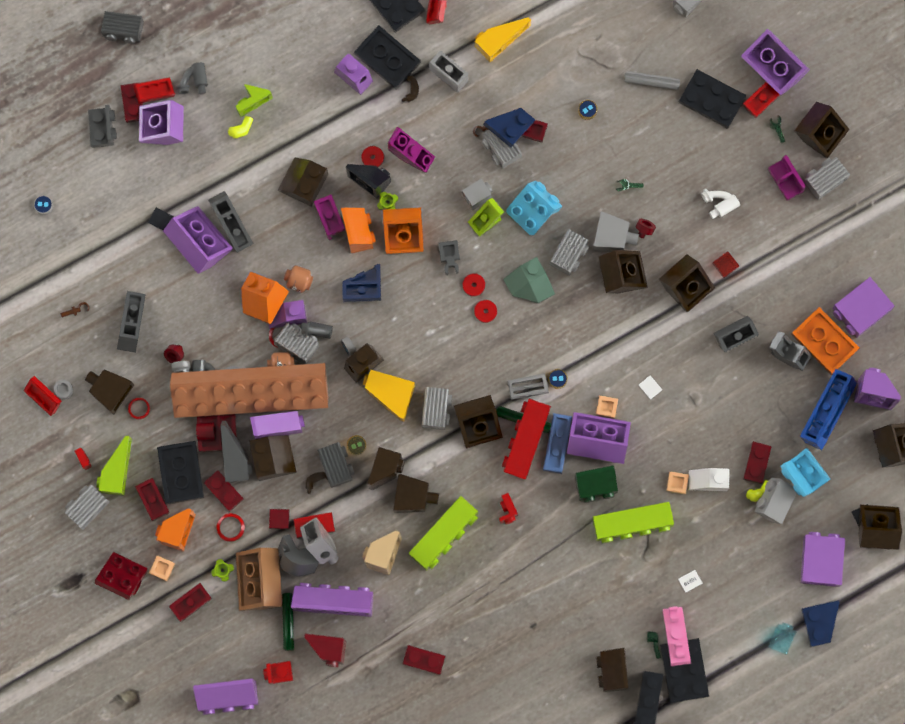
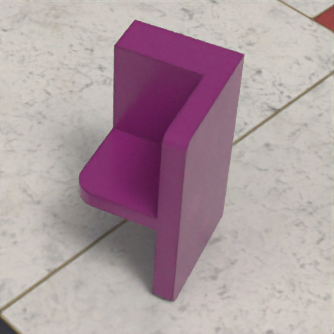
(787, 178)
(329, 216)

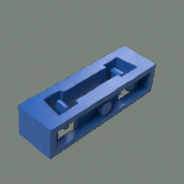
(828, 409)

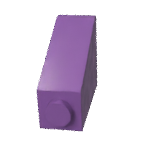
(277, 424)

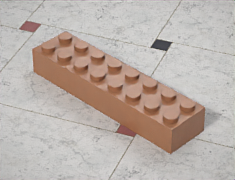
(249, 390)

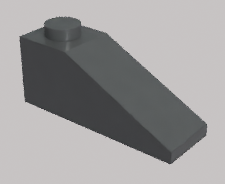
(230, 221)
(131, 321)
(235, 458)

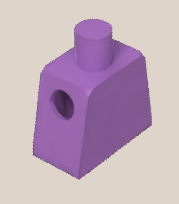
(352, 72)

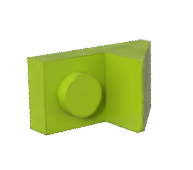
(258, 97)
(486, 217)

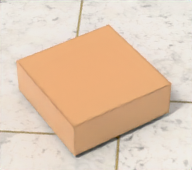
(606, 407)
(677, 482)
(162, 568)

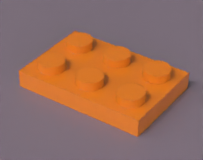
(825, 340)

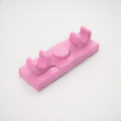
(676, 636)

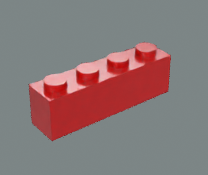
(527, 438)

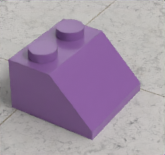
(161, 123)

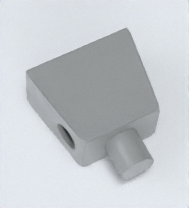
(613, 234)
(319, 542)

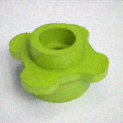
(384, 196)
(220, 564)

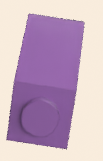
(290, 313)

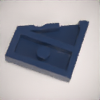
(510, 125)
(364, 286)
(820, 622)

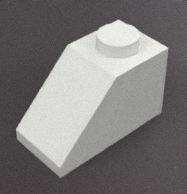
(709, 479)

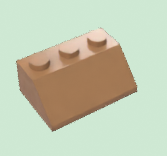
(258, 579)

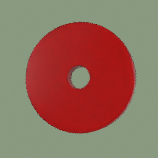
(372, 151)
(478, 280)
(485, 317)

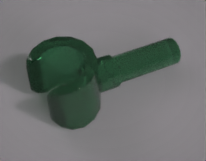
(777, 126)
(626, 184)
(653, 637)

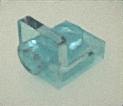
(782, 638)

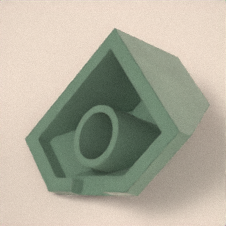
(530, 282)

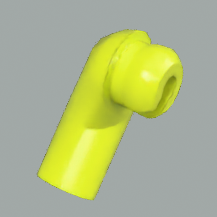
(241, 130)
(755, 495)

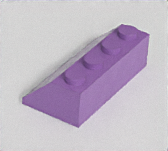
(332, 601)

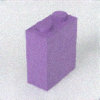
(862, 307)
(822, 559)

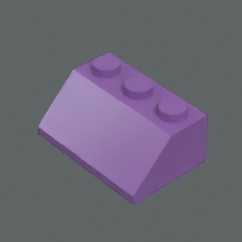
(775, 62)
(197, 239)
(876, 390)
(598, 438)
(226, 696)

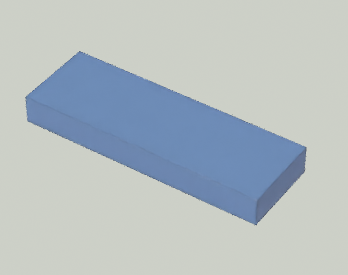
(557, 443)

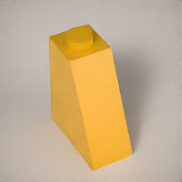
(390, 391)

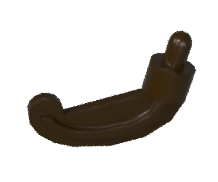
(414, 90)
(314, 478)

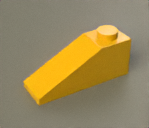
(498, 38)

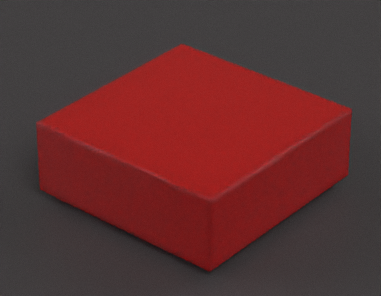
(83, 458)

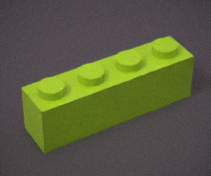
(633, 521)
(443, 533)

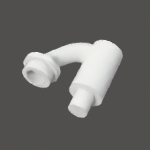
(727, 205)

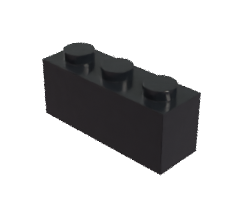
(648, 698)

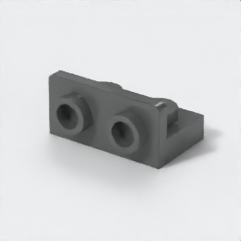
(101, 127)

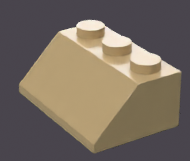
(382, 553)

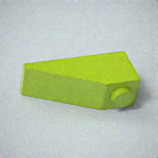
(115, 472)

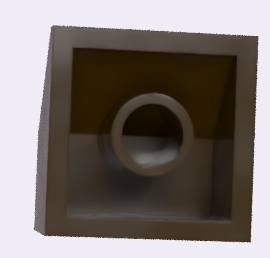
(822, 129)
(303, 180)
(622, 271)
(687, 282)
(478, 421)
(891, 444)
(272, 457)
(385, 468)
(880, 527)
(612, 670)

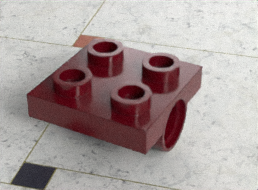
(209, 431)
(121, 576)

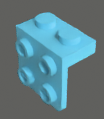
(533, 207)
(804, 473)

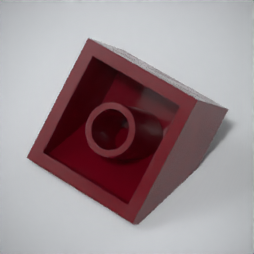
(328, 648)

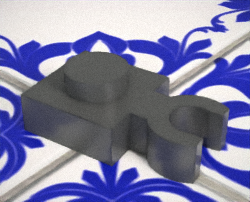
(449, 253)

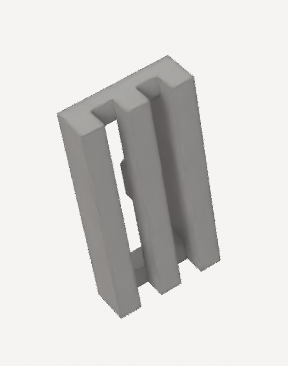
(531, 393)

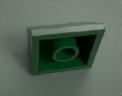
(596, 483)

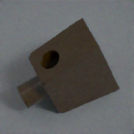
(362, 361)
(109, 389)
(413, 495)

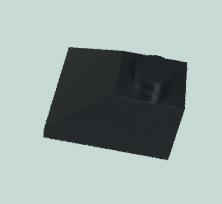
(369, 178)

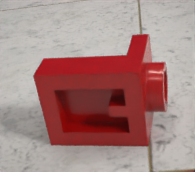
(507, 505)
(278, 672)

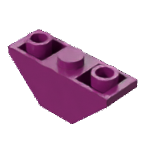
(409, 150)

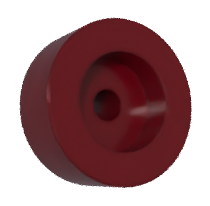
(645, 227)
(174, 353)

